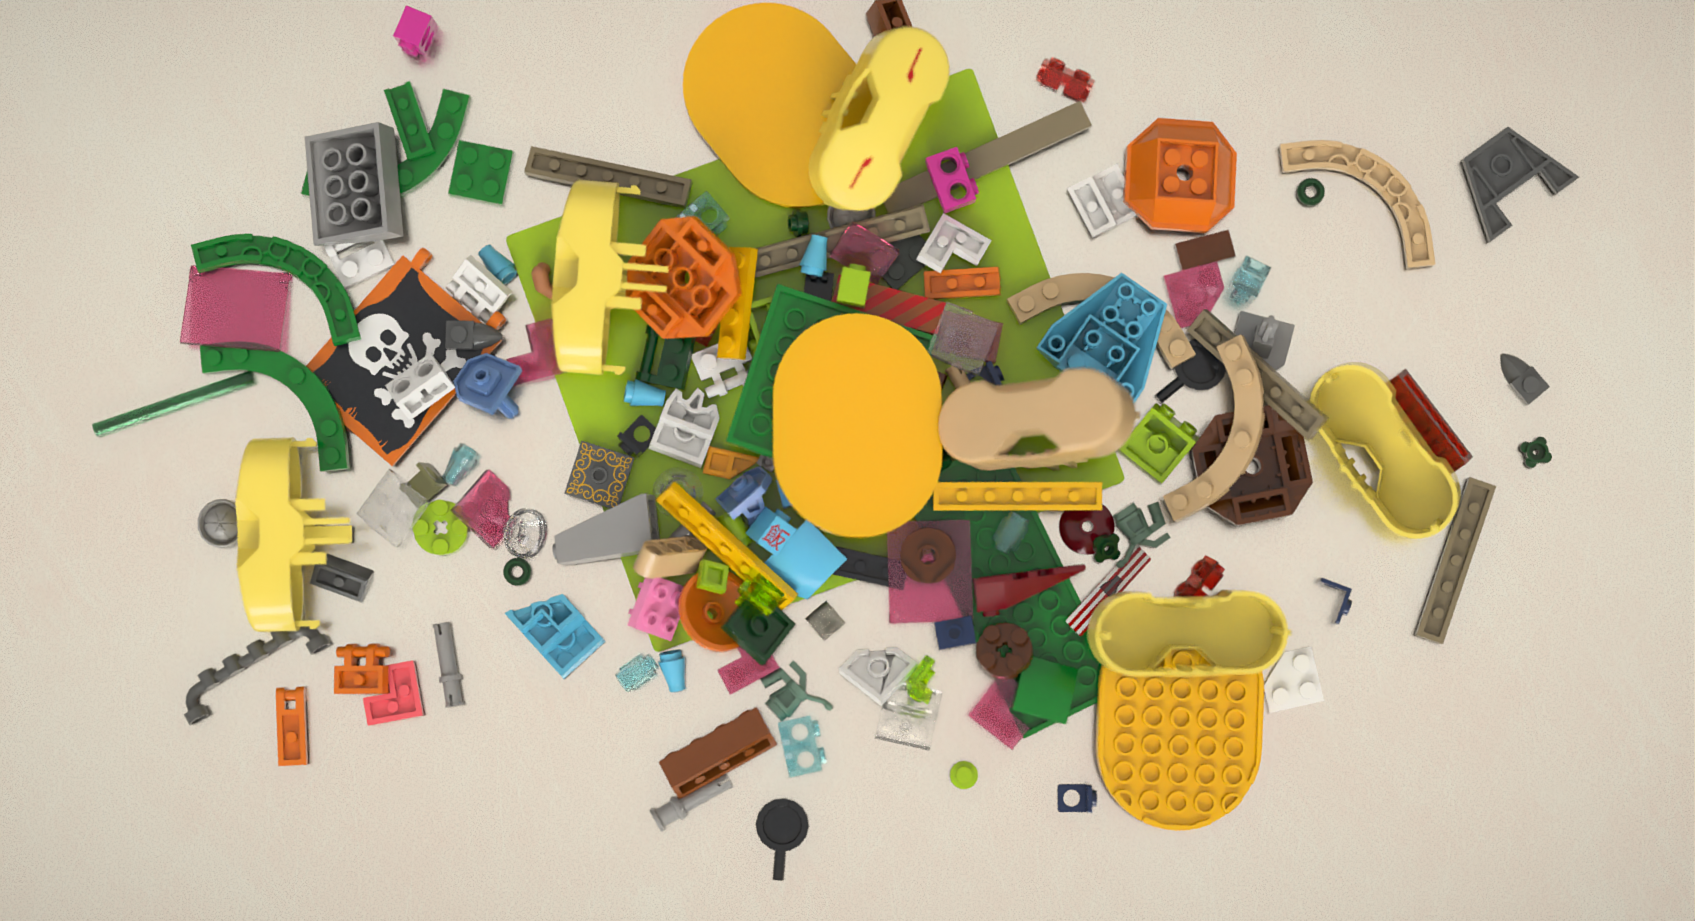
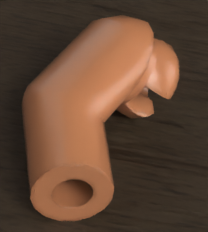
(541, 280)

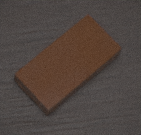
(1205, 250)

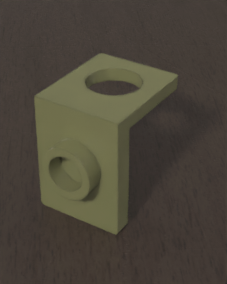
(427, 481)

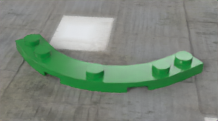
(444, 136)
(291, 259)
(303, 383)

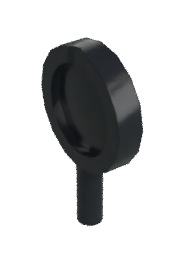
(1197, 373)
(781, 827)

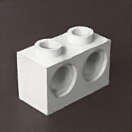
(420, 386)

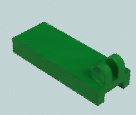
(409, 121)

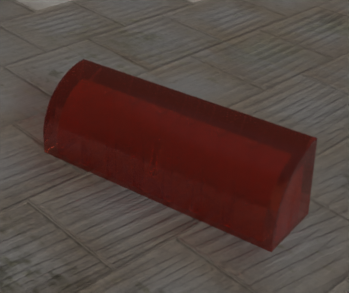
(1429, 421)

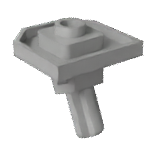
(1266, 337)

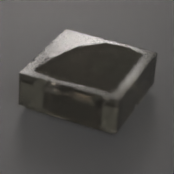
(825, 620)

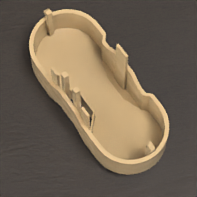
(1077, 410)

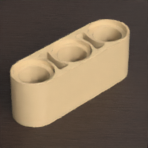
(669, 557)

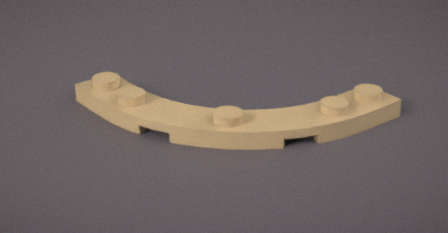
(1381, 177)
(1077, 288)
(1242, 440)

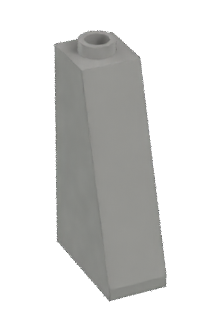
(609, 534)

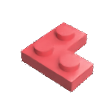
(402, 701)

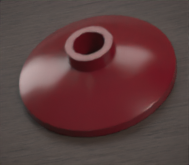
(1073, 534)

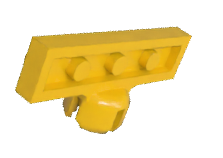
(735, 324)

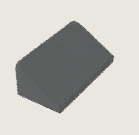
(342, 577)

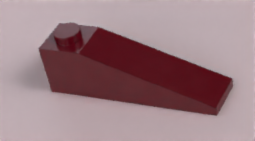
(1006, 590)

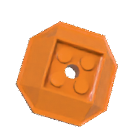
(1153, 183)
(713, 286)

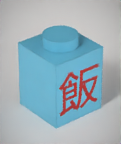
(771, 530)

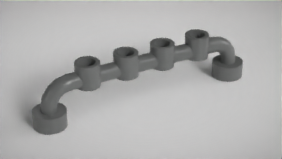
(234, 665)

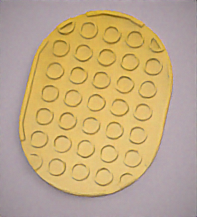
(760, 96)
(857, 425)
(1179, 745)

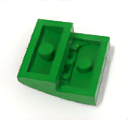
(1045, 690)

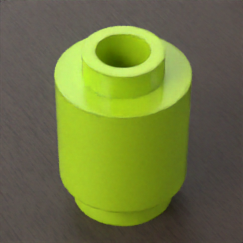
(736, 527)

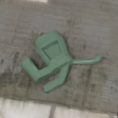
(1134, 526)
(788, 698)

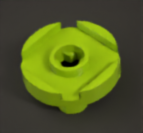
(440, 544)

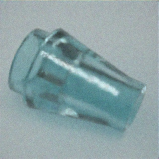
(460, 462)

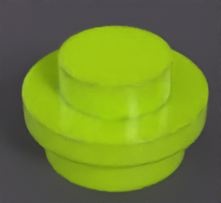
(963, 775)

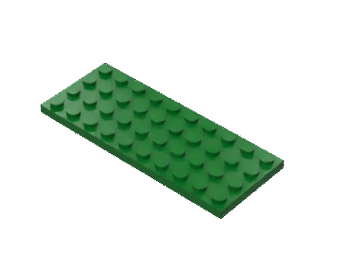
(1040, 615)

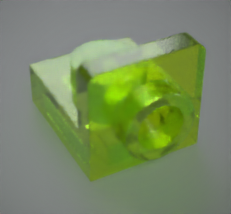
(759, 593)
(922, 675)

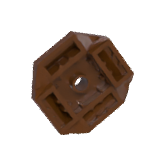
(1281, 474)

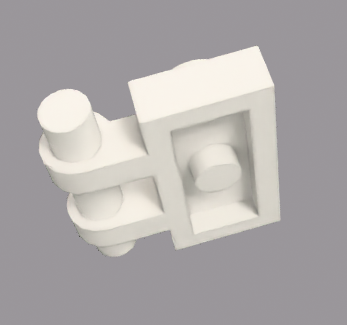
(482, 285)
(710, 366)

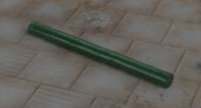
(173, 403)

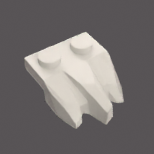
(685, 428)

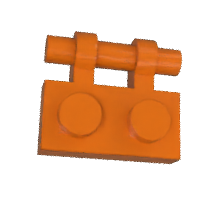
(361, 679)

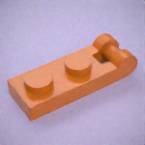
(291, 727)

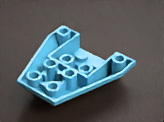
(1109, 333)

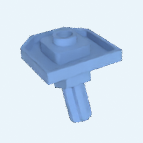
(486, 382)
(746, 494)

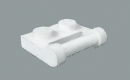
(360, 264)

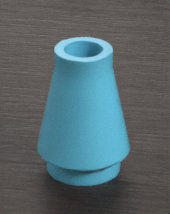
(815, 257)
(497, 264)
(643, 394)
(673, 669)

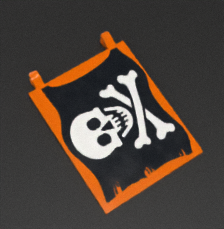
(397, 328)

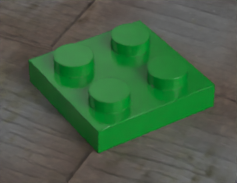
(481, 172)

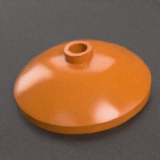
(693, 613)

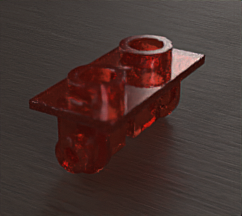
(1075, 81)
(1206, 573)

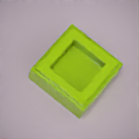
(712, 576)

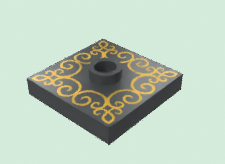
(599, 475)

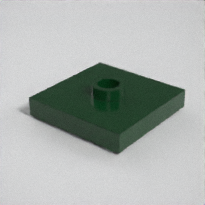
(756, 631)

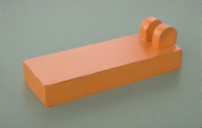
(962, 283)

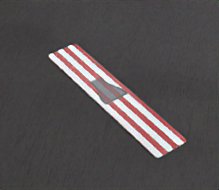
(1113, 583)

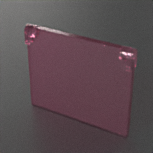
(235, 309)
(933, 601)

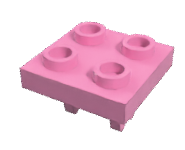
(656, 607)

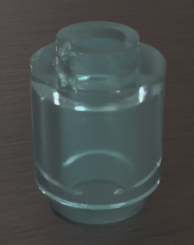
(1010, 533)
(637, 672)

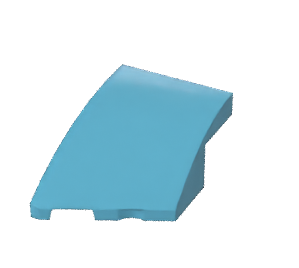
(806, 560)
(557, 632)

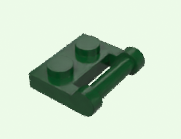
(673, 363)

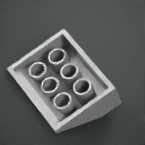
(354, 185)

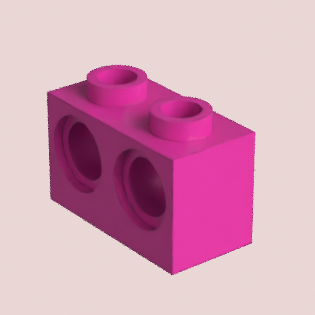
(415, 31)
(945, 181)

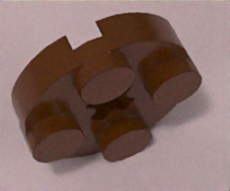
(944, 555)
(994, 638)

